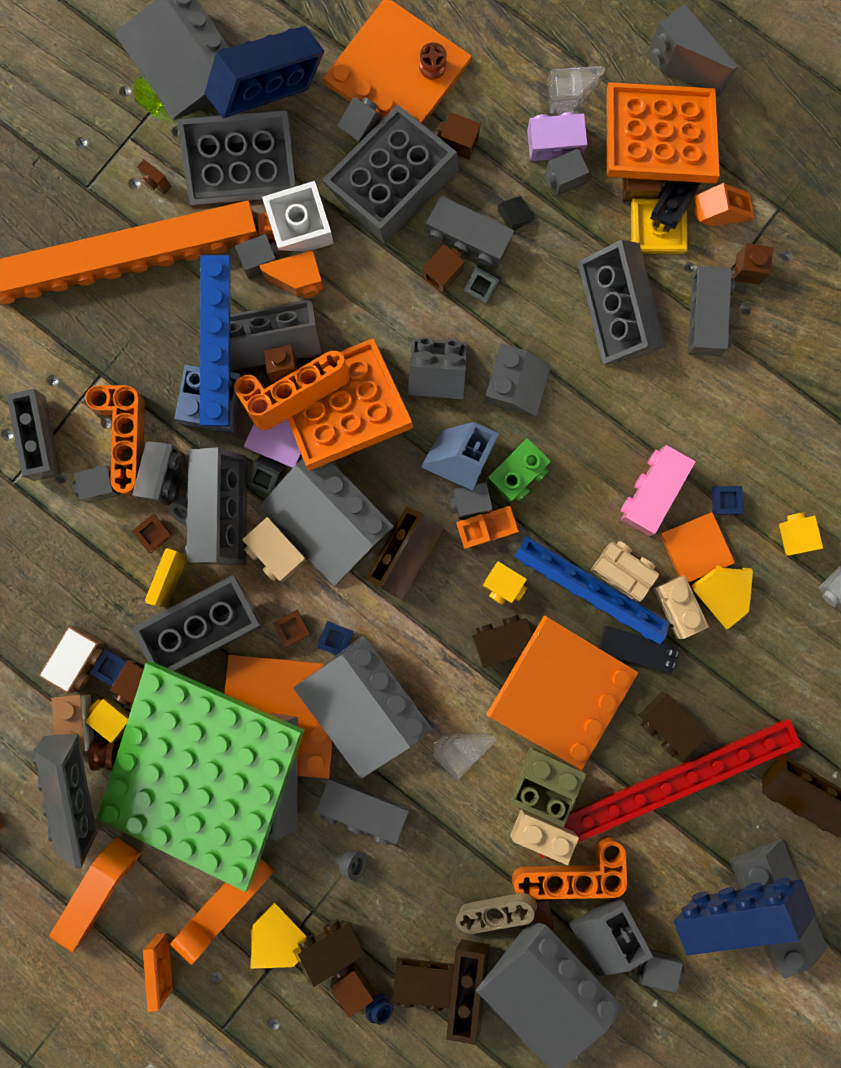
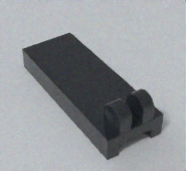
(673, 204)
(638, 649)

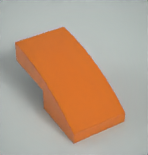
(487, 527)

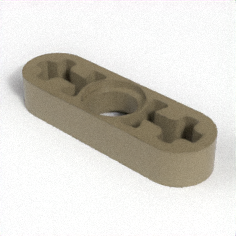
(488, 923)

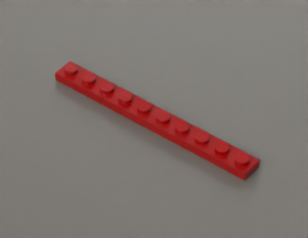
(682, 780)

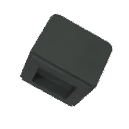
(515, 213)
(482, 283)
(265, 474)

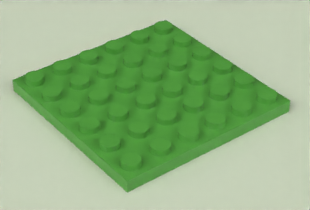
(199, 775)

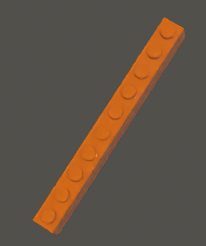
(126, 251)

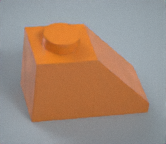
(723, 206)
(295, 274)

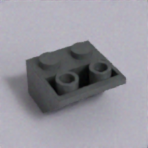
(437, 368)
(159, 473)
(611, 938)

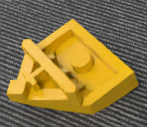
(726, 593)
(274, 940)

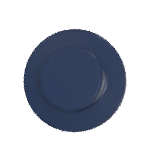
(379, 1010)

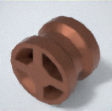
(437, 55)
(102, 755)

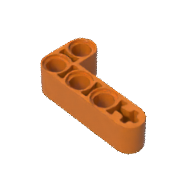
(292, 393)
(121, 442)
(569, 874)
(93, 893)
(215, 915)

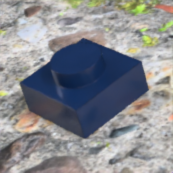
(727, 500)
(334, 638)
(108, 666)

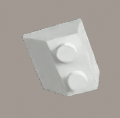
(298, 218)

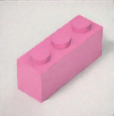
(656, 490)

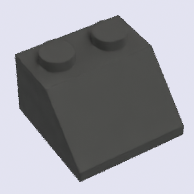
(517, 381)

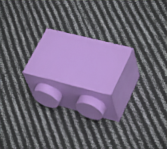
(556, 135)

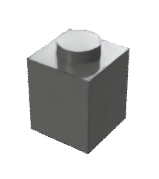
(360, 118)
(566, 172)
(255, 253)
(94, 484)
(469, 502)
(662, 971)

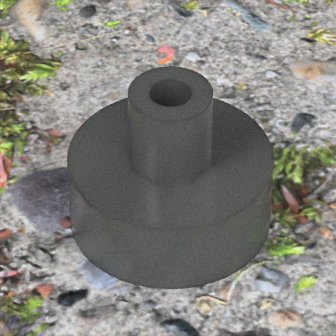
(179, 509)
(351, 864)

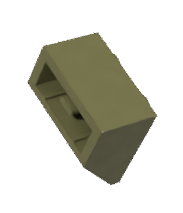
(547, 786)

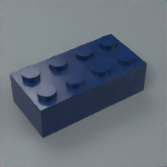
(263, 71)
(745, 917)

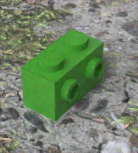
(518, 471)

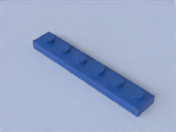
(215, 340)
(593, 590)

